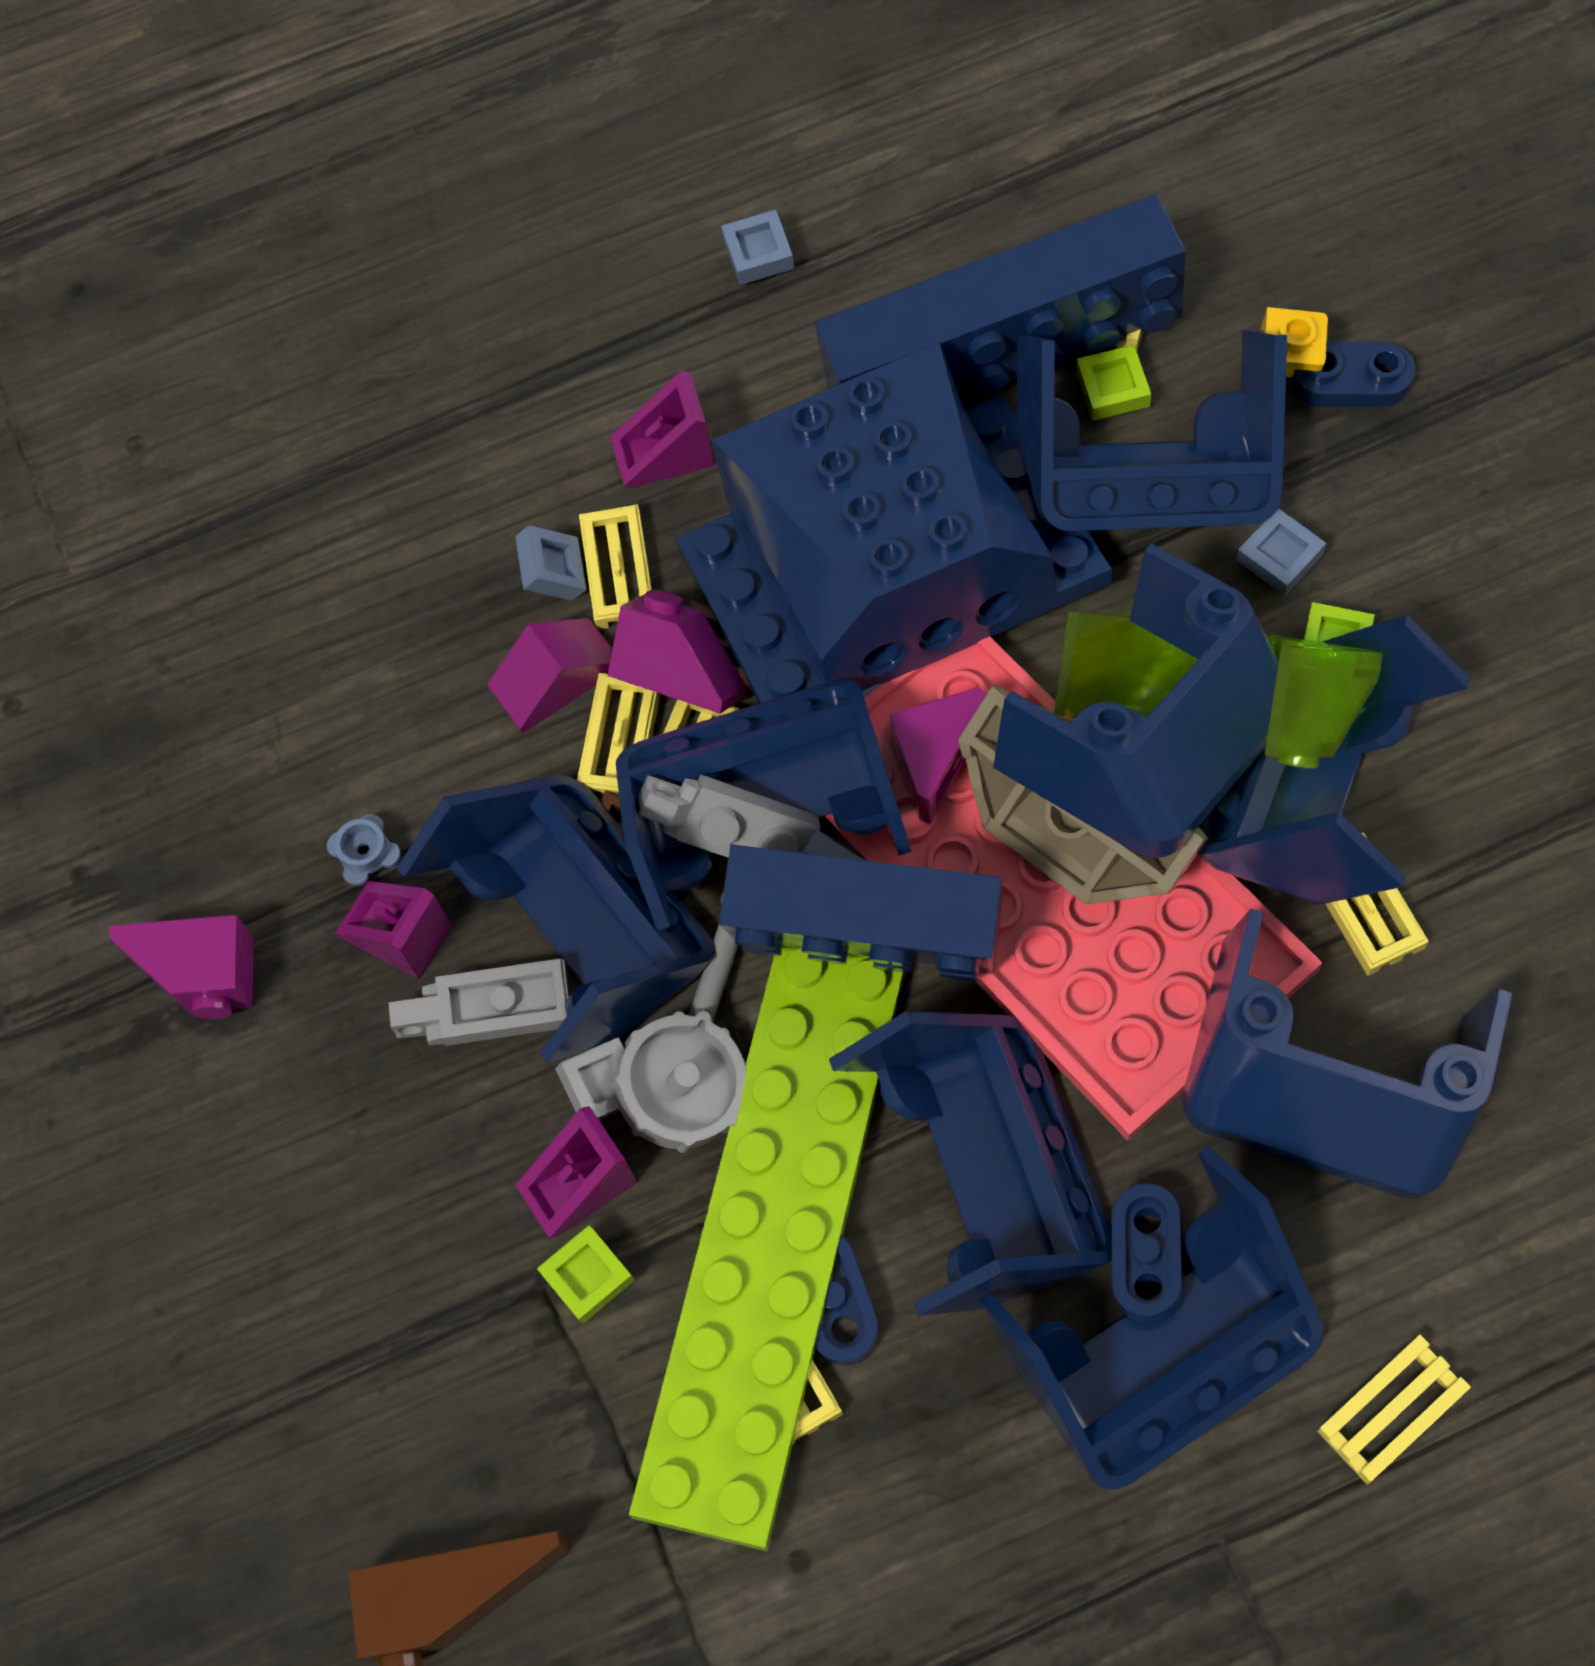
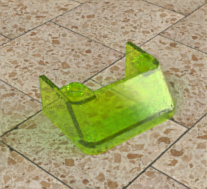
(1314, 697)

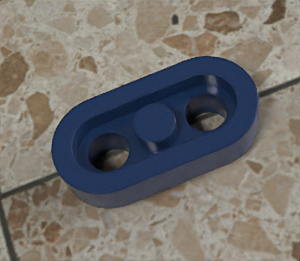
(1355, 378)
(1147, 1256)
(847, 1299)

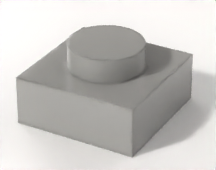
(589, 1078)

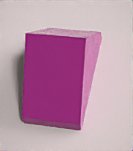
(664, 436)
(549, 669)
(929, 747)
(396, 925)
(575, 1175)

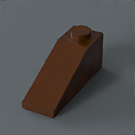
(437, 1598)

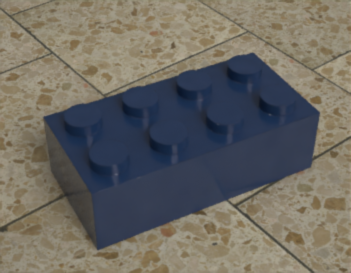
(862, 910)

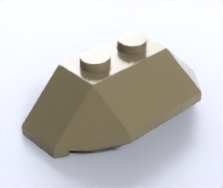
(1051, 838)

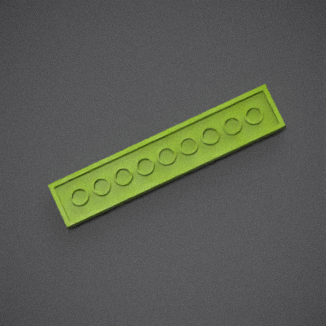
(766, 1256)

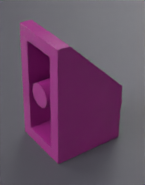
(673, 653)
(196, 961)

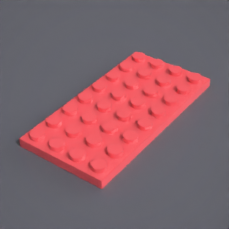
(1098, 985)

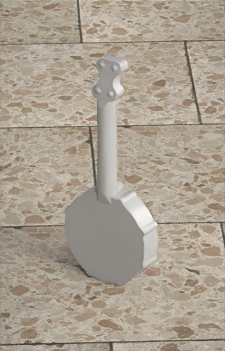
(683, 1073)

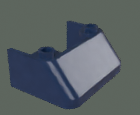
(1217, 480)
(796, 749)
(1162, 773)
(1286, 820)
(574, 878)
(1324, 1111)
(1002, 1148)
(1161, 1385)

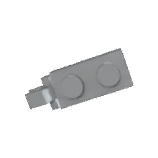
(719, 814)
(486, 1004)

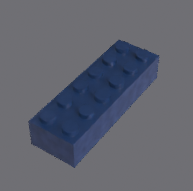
(1070, 287)

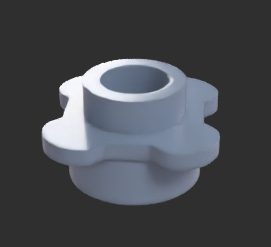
(351, 837)

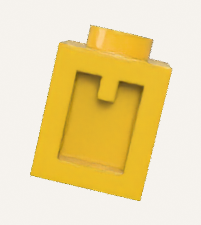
(1305, 337)

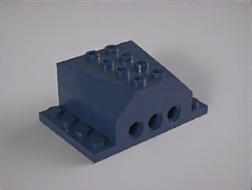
(878, 533)

